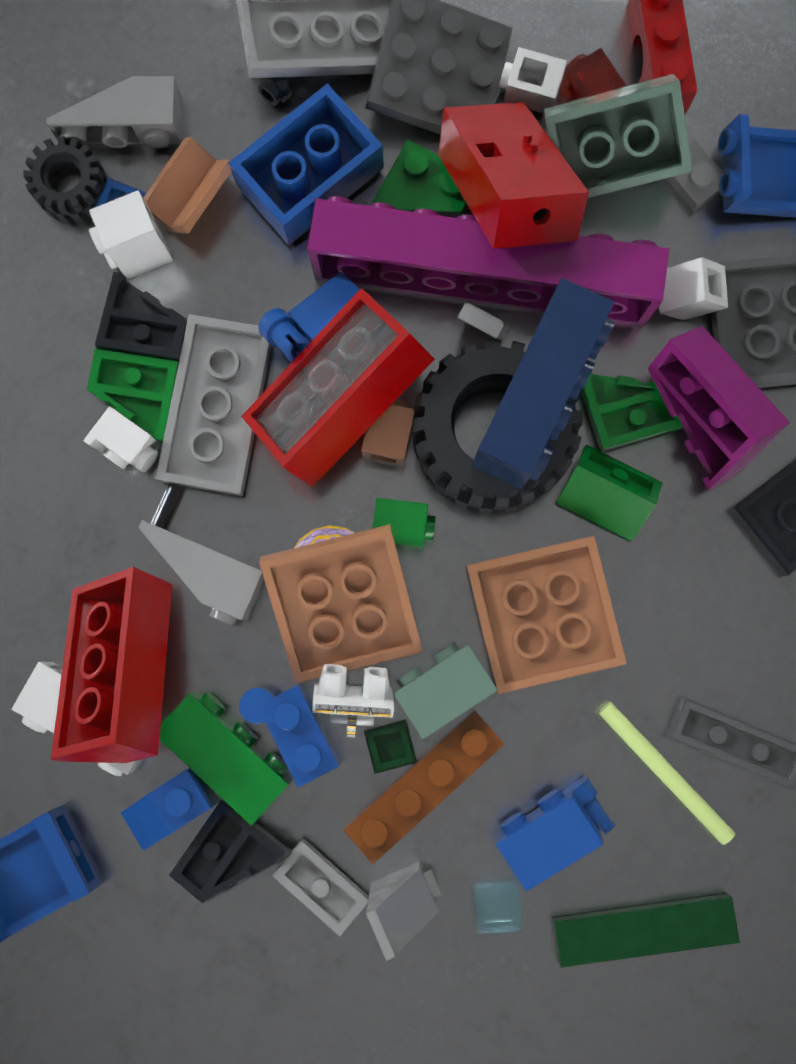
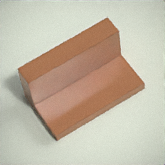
(186, 186)

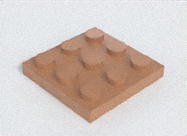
(341, 603)
(546, 615)

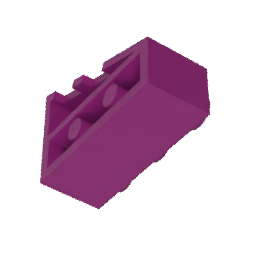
(715, 403)

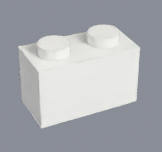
(129, 236)

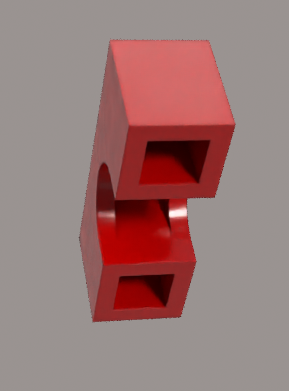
(665, 42)

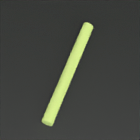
(667, 773)

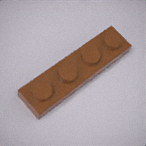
(423, 787)

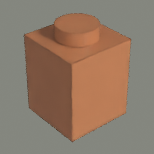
(390, 435)

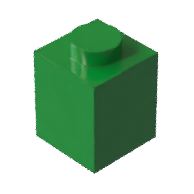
(407, 520)

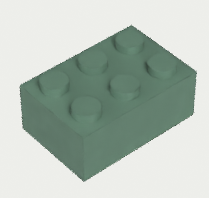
(623, 135)

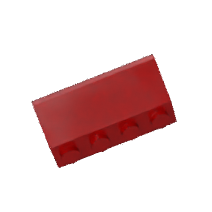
(113, 670)

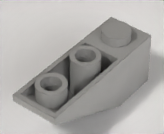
(127, 113)

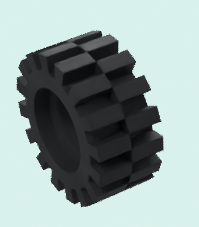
(52, 161)

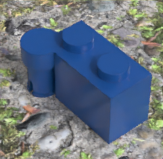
(299, 326)
(295, 730)
(554, 833)

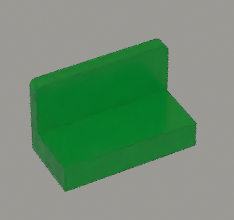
(610, 493)

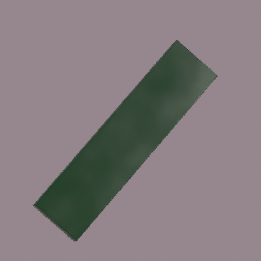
(645, 930)

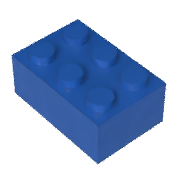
(307, 156)

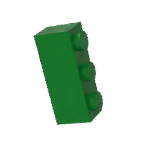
(224, 755)

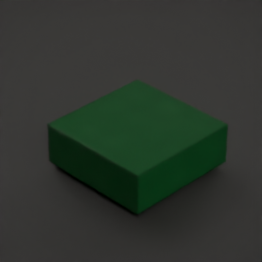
(390, 746)

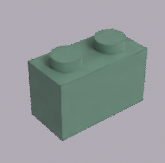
(444, 690)

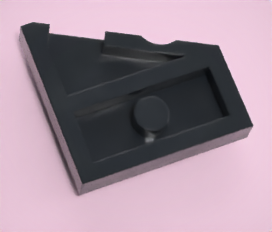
(139, 323)
(226, 855)

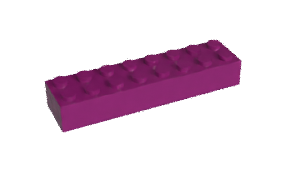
(456, 262)

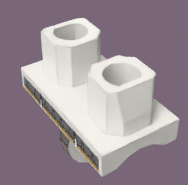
(353, 703)

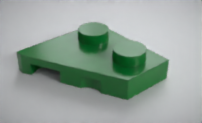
(420, 182)
(135, 387)
(625, 410)

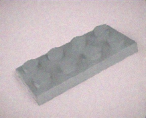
(311, 36)
(215, 383)

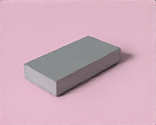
(483, 321)

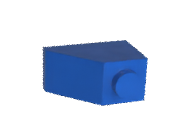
(169, 808)

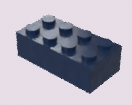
(548, 375)

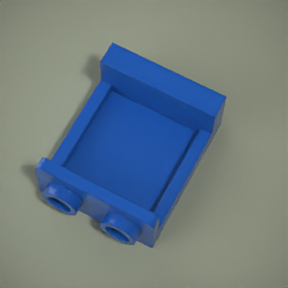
(758, 169)
(42, 871)

